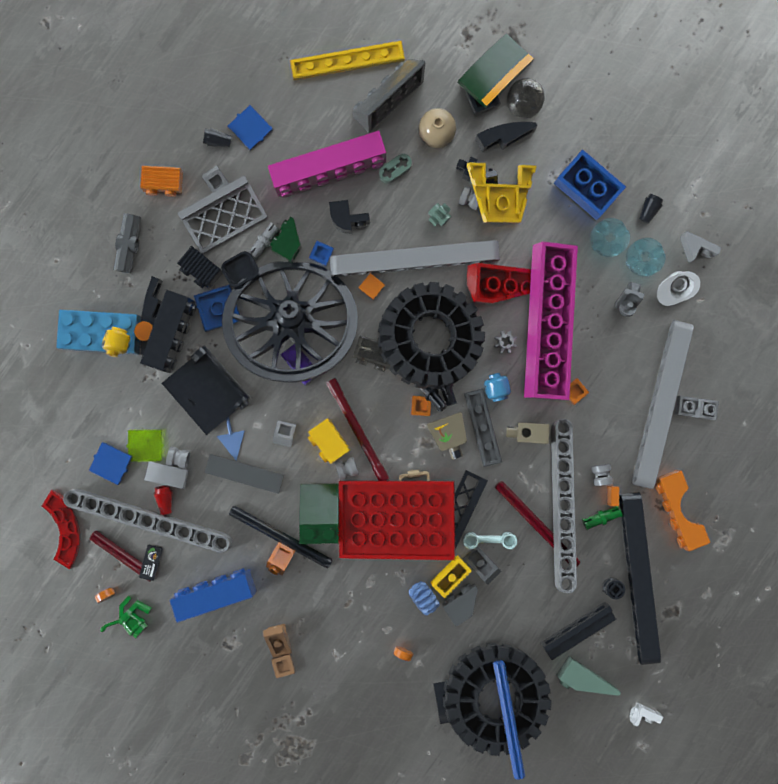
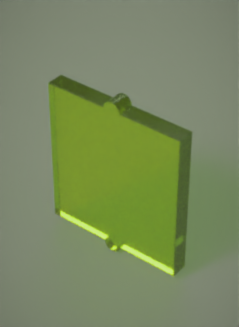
(145, 445)

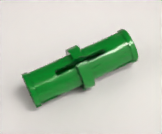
(602, 517)

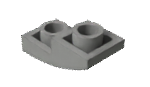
(696, 408)
(166, 475)

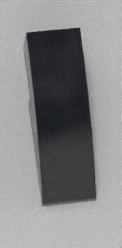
(504, 134)

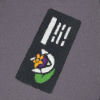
(150, 562)

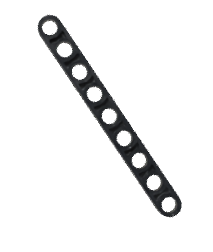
(640, 578)

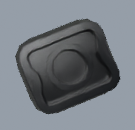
(240, 267)

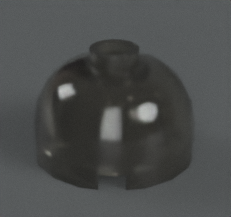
(525, 98)

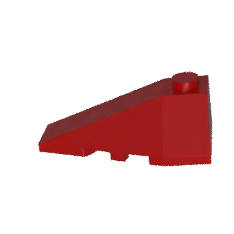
(497, 283)

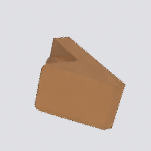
(277, 640)

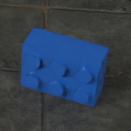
(589, 184)

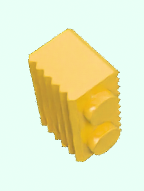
(450, 576)

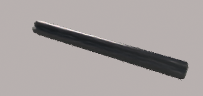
(280, 536)

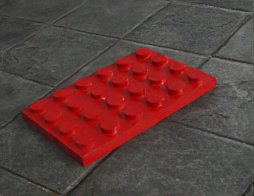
(397, 520)

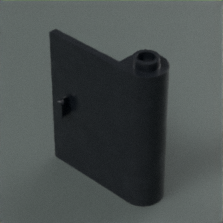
(209, 386)

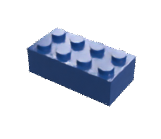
(214, 595)

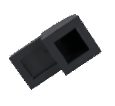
(343, 220)

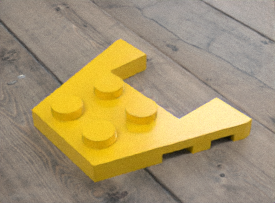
(501, 201)

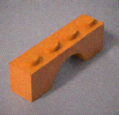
(672, 488)

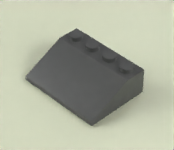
(390, 93)

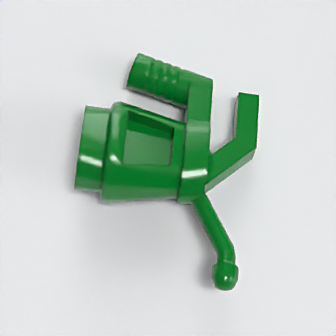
(129, 620)

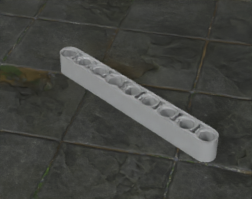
(414, 258)
(662, 404)
(560, 515)
(138, 521)

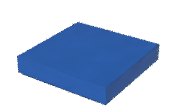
(211, 307)

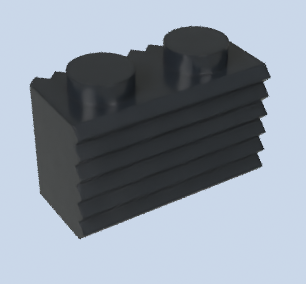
(199, 267)

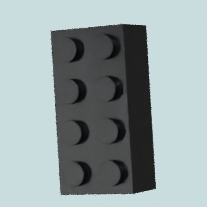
(168, 332)

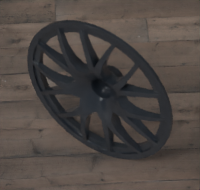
(292, 325)

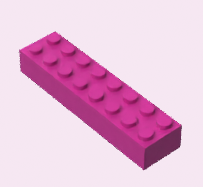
(551, 321)

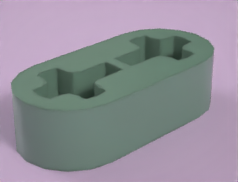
(398, 172)

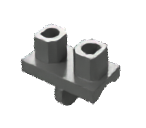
(629, 299)

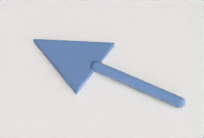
(232, 440)

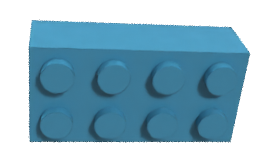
(86, 330)

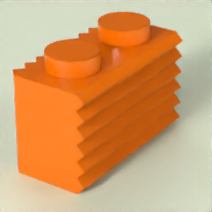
(161, 180)

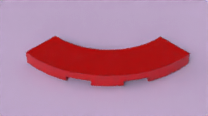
(68, 528)

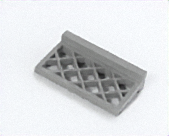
(215, 199)

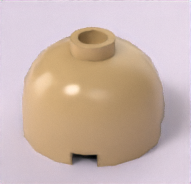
(437, 128)

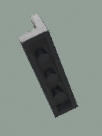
(471, 504)
(578, 630)

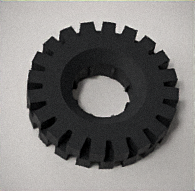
(405, 355)
(473, 675)

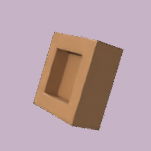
(283, 665)

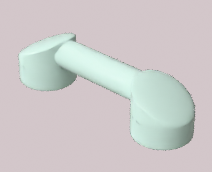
(507, 539)

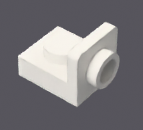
(648, 714)

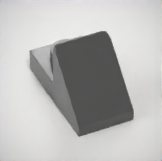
(482, 565)

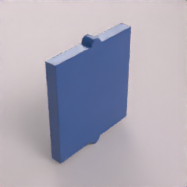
(250, 127)
(110, 463)

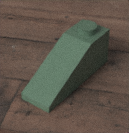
(583, 679)

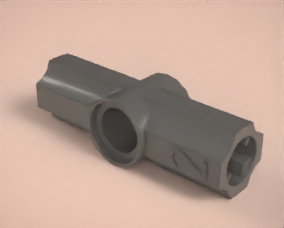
(127, 243)

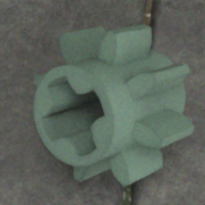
(439, 214)

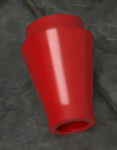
(163, 497)

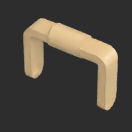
(414, 474)

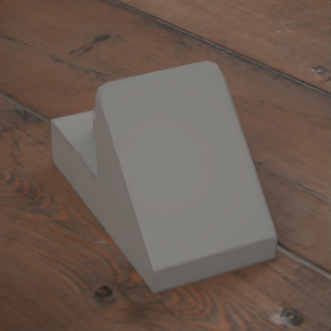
(693, 244)

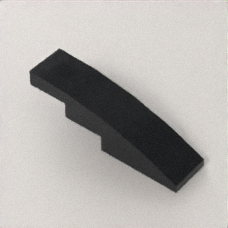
(151, 305)

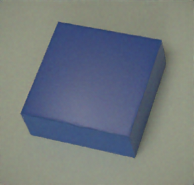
(321, 253)

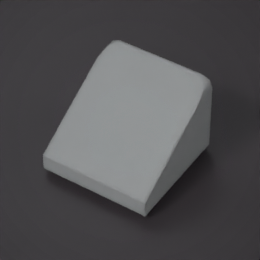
(215, 179)
(284, 433)

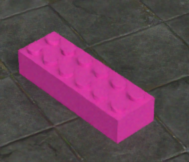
(328, 164)

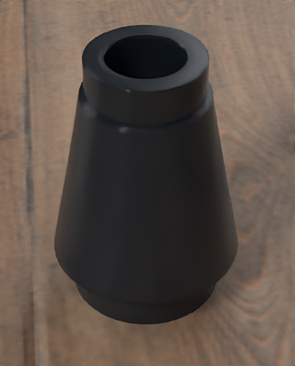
(215, 138)
(650, 208)

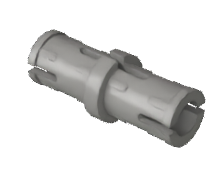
(264, 241)

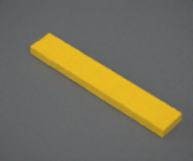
(347, 60)

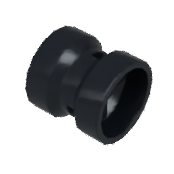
(610, 585)

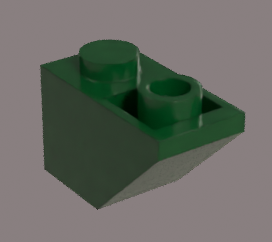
(287, 244)

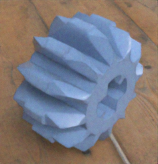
(424, 598)

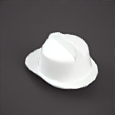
(678, 287)

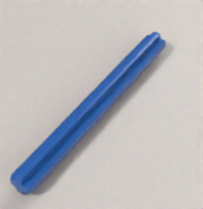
(509, 720)

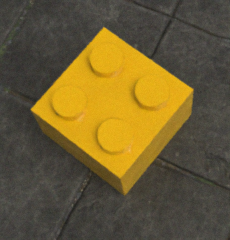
(328, 441)

